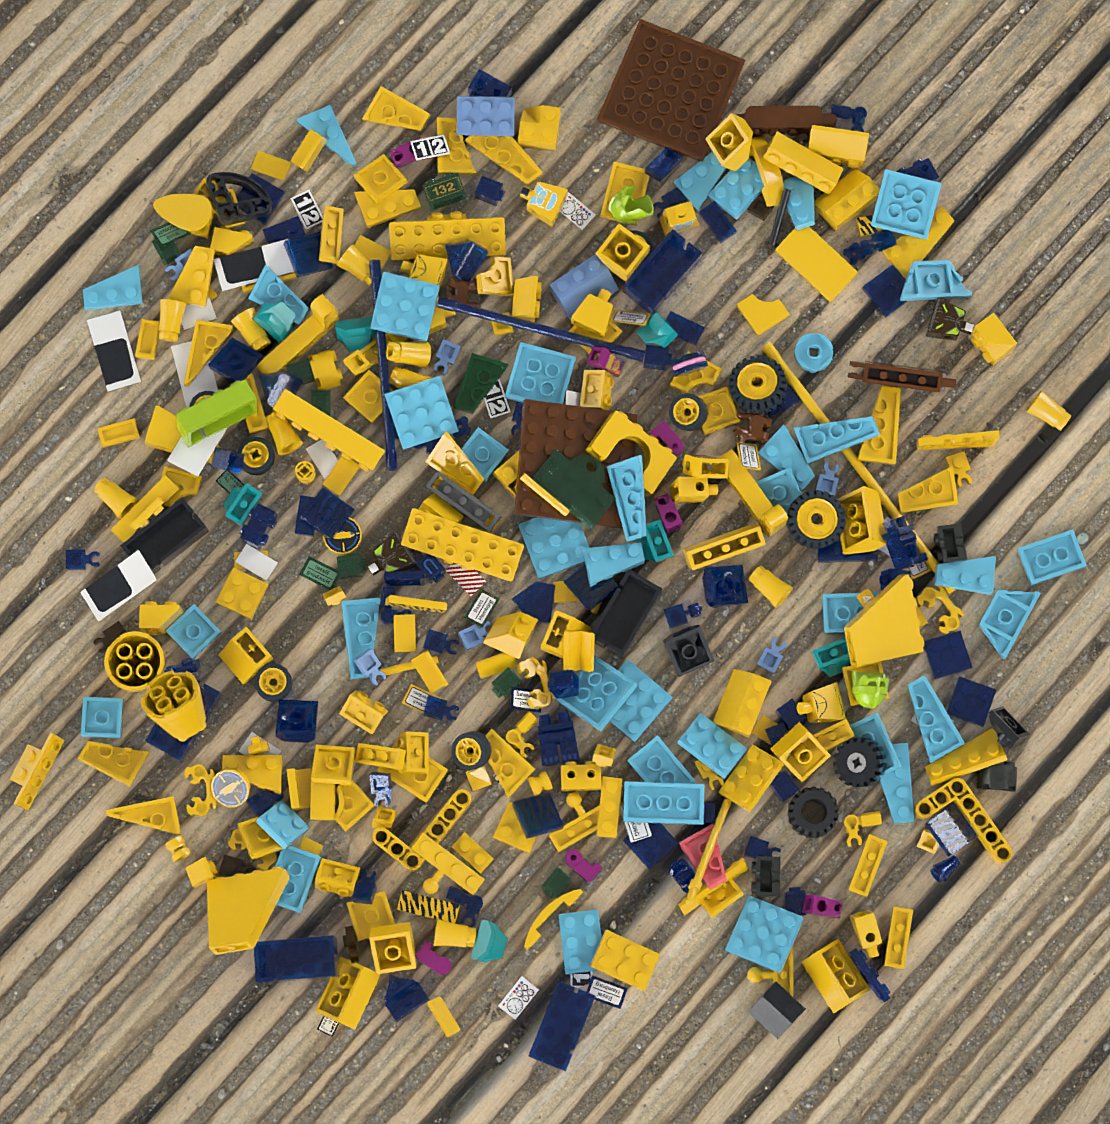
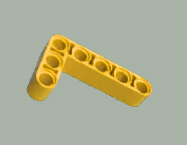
(302, 338)
(769, 518)
(969, 814)
(439, 820)

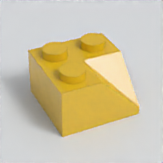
(539, 127)
(731, 142)
(623, 252)
(993, 339)
(393, 947)

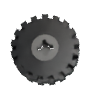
(869, 765)

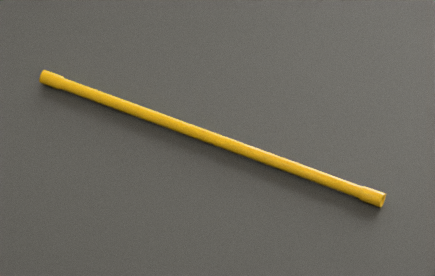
(771, 352)

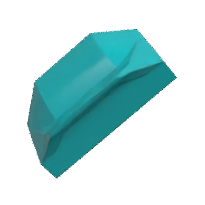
(276, 320)
(657, 330)
(355, 333)
(241, 502)
(655, 543)
(832, 657)
(489, 943)

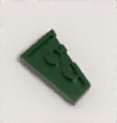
(478, 381)

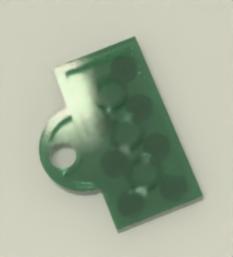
(576, 486)

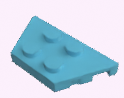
(933, 280)
(1006, 618)

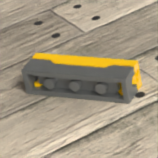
(464, 501)

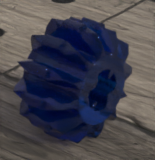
(682, 874)

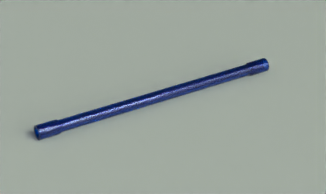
(454, 306)
(391, 454)

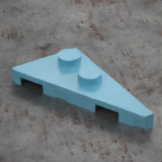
(325, 123)

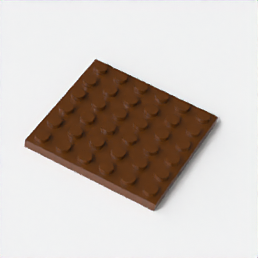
(670, 90)
(570, 431)

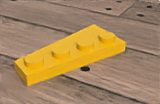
(916, 249)
(883, 448)
(970, 757)

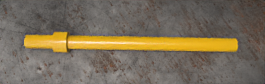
(695, 884)

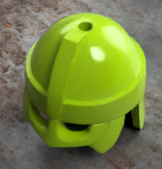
(627, 209)
(869, 688)

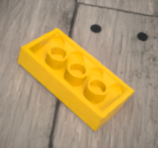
(817, 262)

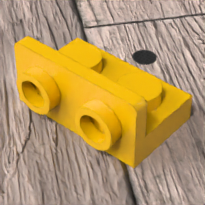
(596, 389)
(363, 711)
(417, 751)
(336, 877)

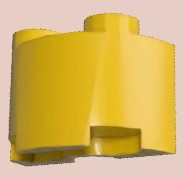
(324, 370)

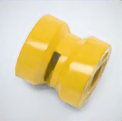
(305, 476)
(540, 783)
(178, 848)

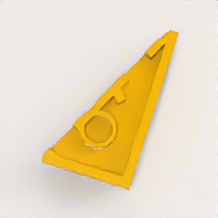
(205, 342)
(156, 814)

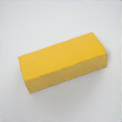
(495, 664)
(322, 801)
(443, 1016)

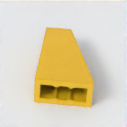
(164, 432)

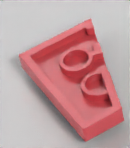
(694, 849)

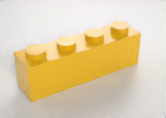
(803, 163)
(724, 546)

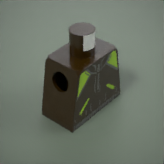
(947, 321)
(392, 556)

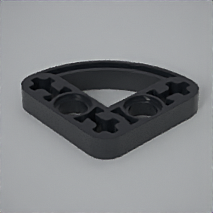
(228, 207)

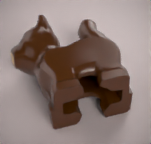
(462, 291)
(754, 431)

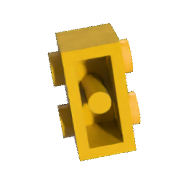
(581, 781)

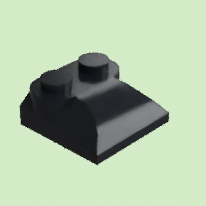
(688, 650)
(1008, 729)

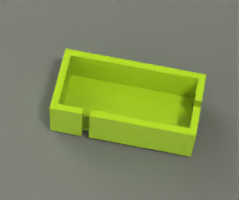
(216, 412)

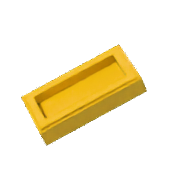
(147, 339)
(118, 432)

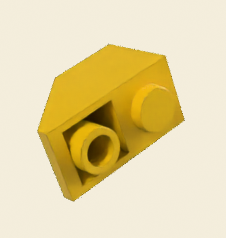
(230, 242)
(201, 871)

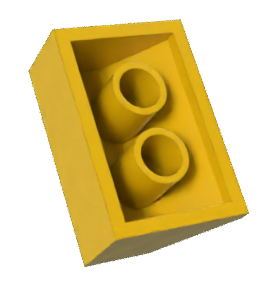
(839, 145)
(847, 199)
(862, 521)
(741, 702)
(835, 975)
(348, 994)

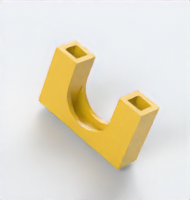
(618, 427)

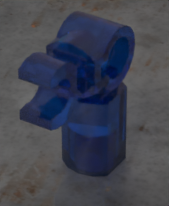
(845, 112)
(387, 614)
(461, 897)

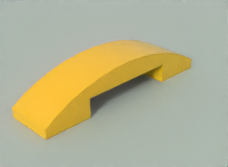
(769, 172)
(368, 356)
(568, 898)

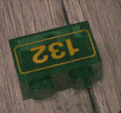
(443, 191)

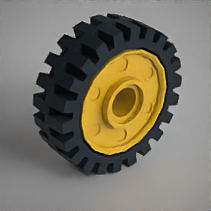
(757, 371)
(831, 519)

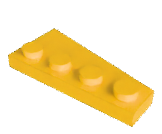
(508, 155)
(964, 440)

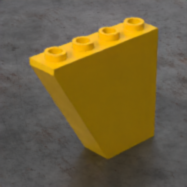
(886, 626)
(241, 908)

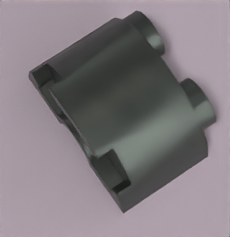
(950, 543)
(998, 777)
(766, 876)

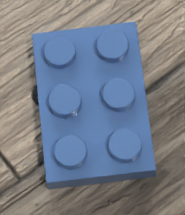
(485, 115)

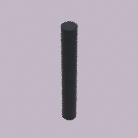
(779, 216)

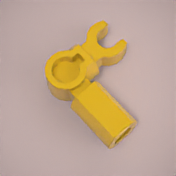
(523, 726)
(852, 824)

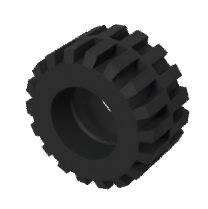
(823, 798)

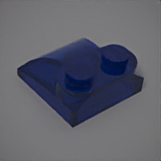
(724, 586)
(297, 720)

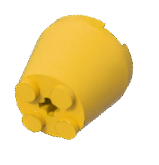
(127, 653)
(175, 704)

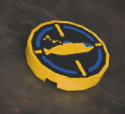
(346, 539)
(230, 787)

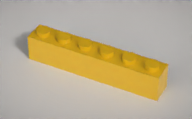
(328, 430)

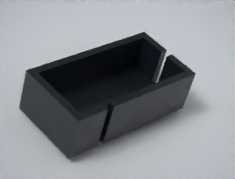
(167, 535)
(626, 613)

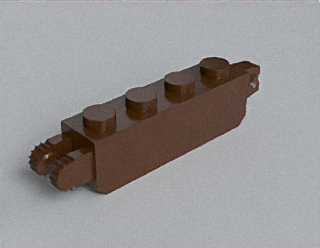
(786, 119)
(902, 376)

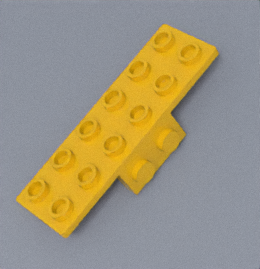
(431, 235)
(462, 545)

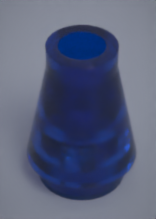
(945, 868)

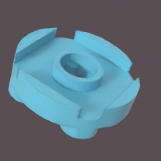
(824, 353)

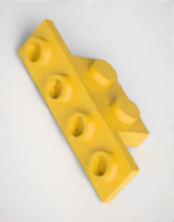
(148, 506)
(34, 768)
(721, 896)

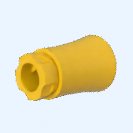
(356, 264)
(170, 319)
(251, 330)
(409, 353)
(404, 377)
(1048, 411)
(283, 434)
(115, 497)
(770, 586)
(453, 934)

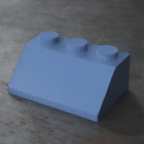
(579, 282)

